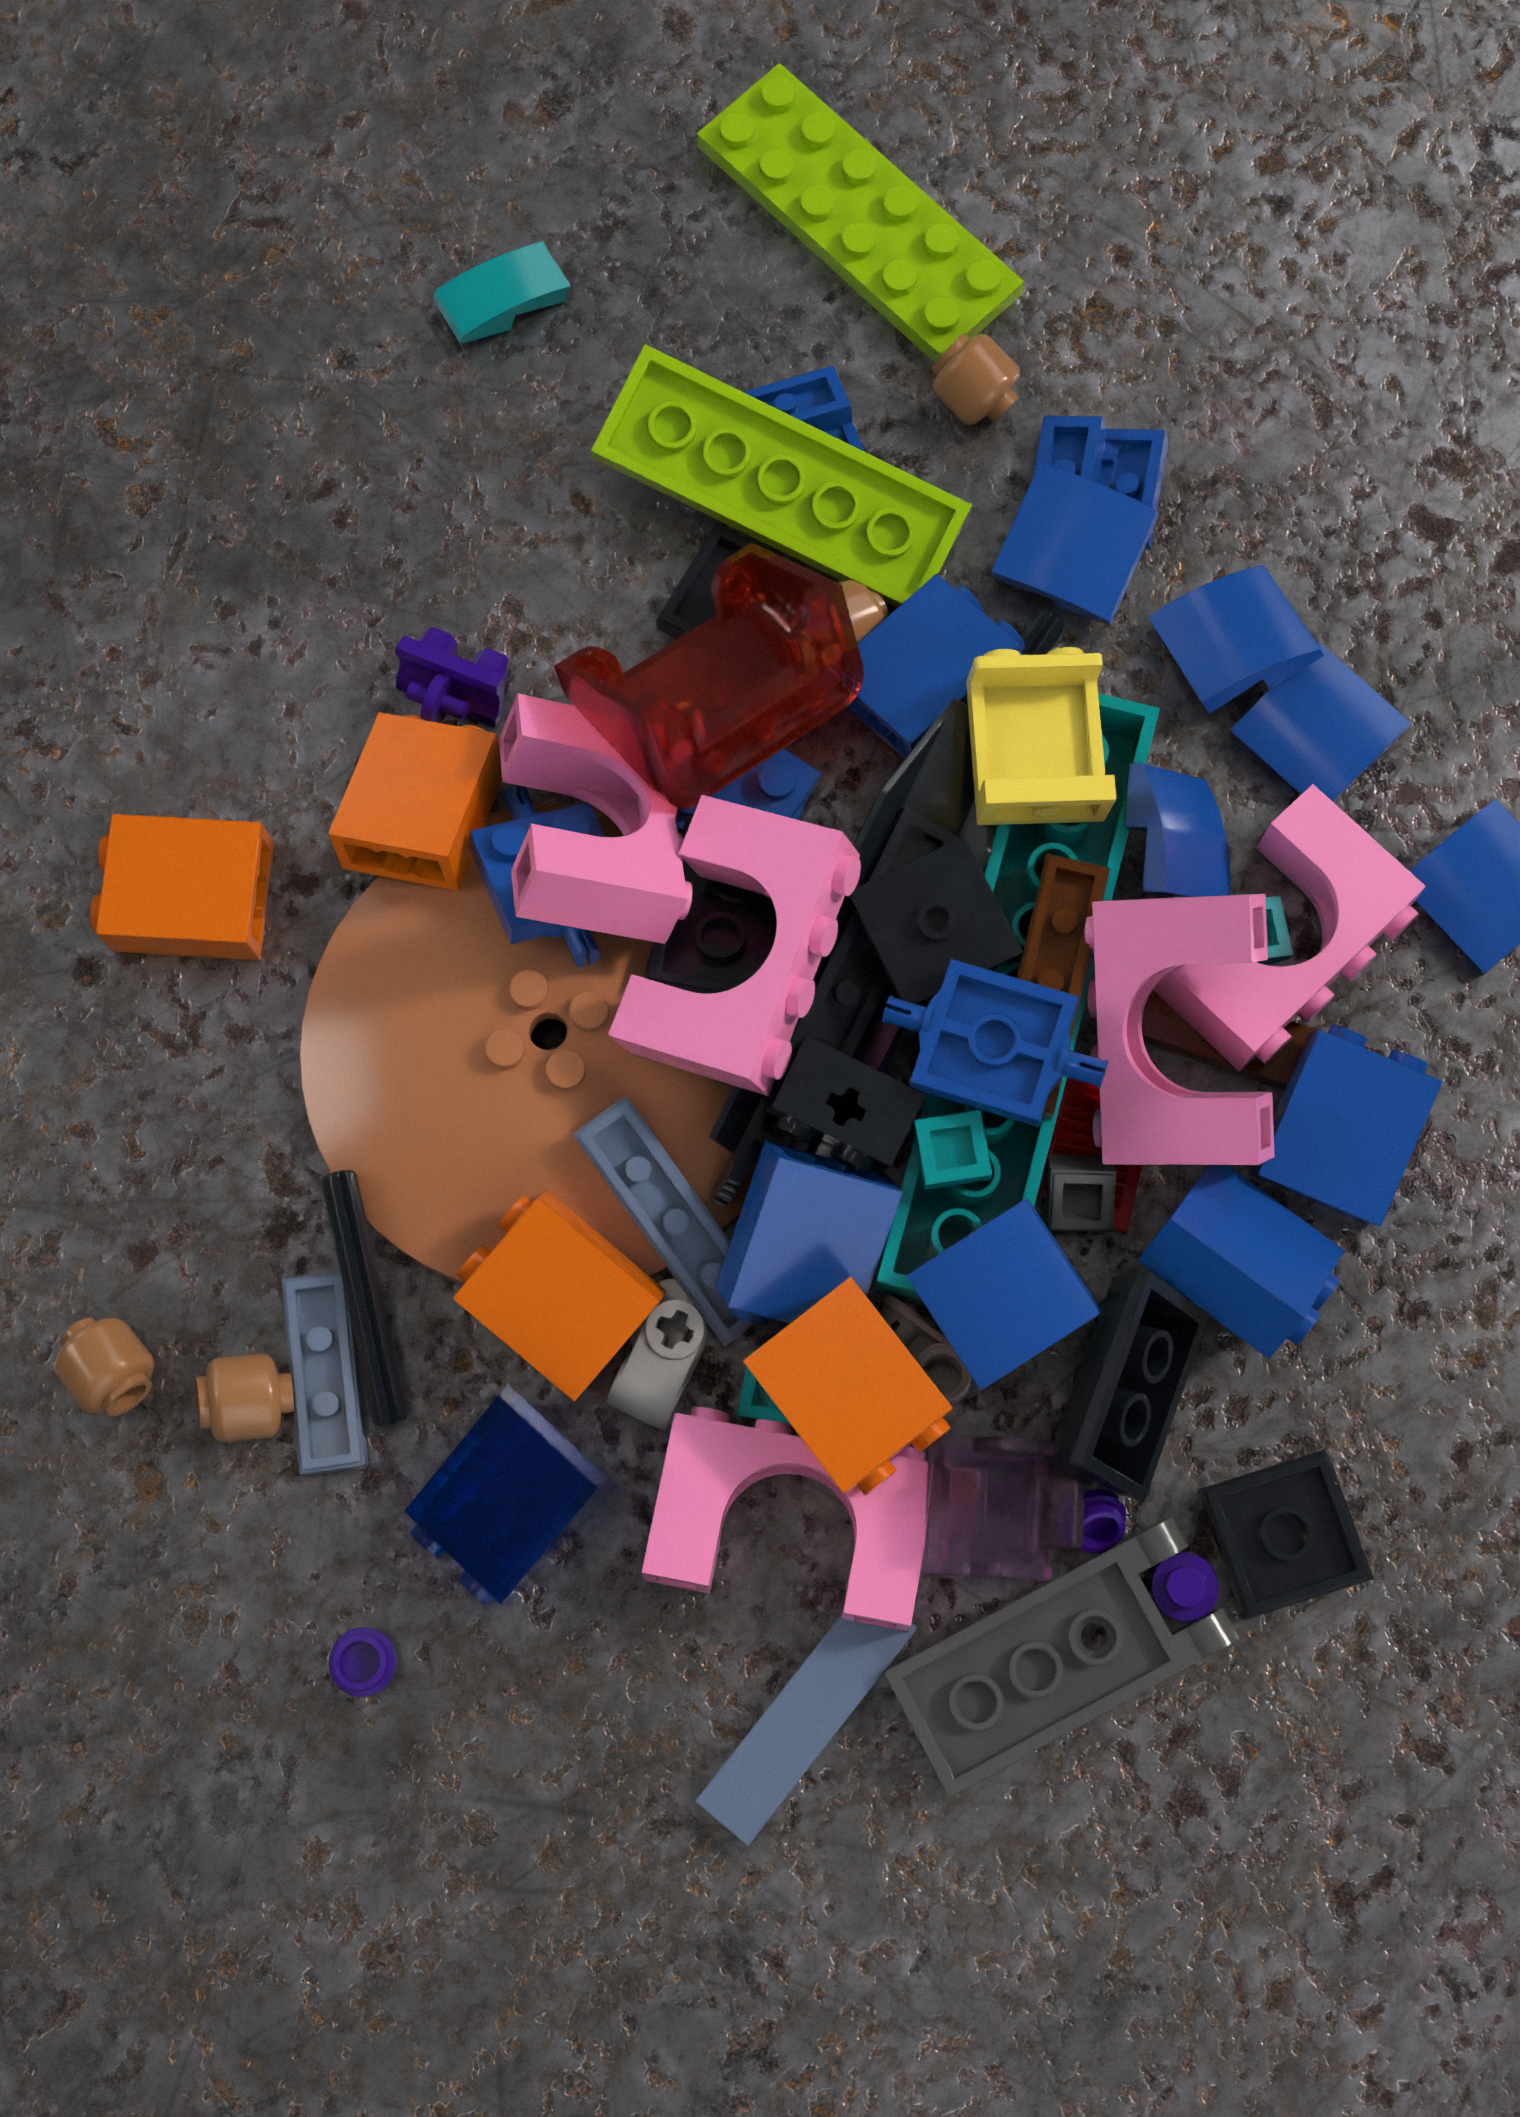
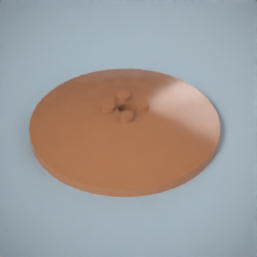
(443, 1101)

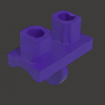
(449, 684)

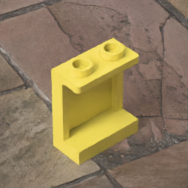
(1037, 738)

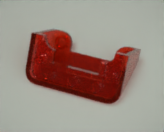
(732, 687)

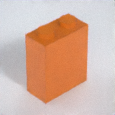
(417, 800)
(183, 886)
(557, 1292)
(850, 1388)

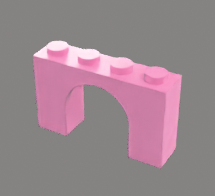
(583, 880)
(1358, 898)
(748, 1030)
(1142, 1111)
(717, 1460)

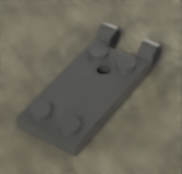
(1028, 1676)

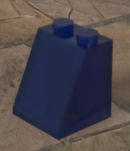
(507, 1499)

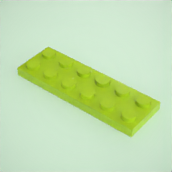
(859, 213)
(778, 478)

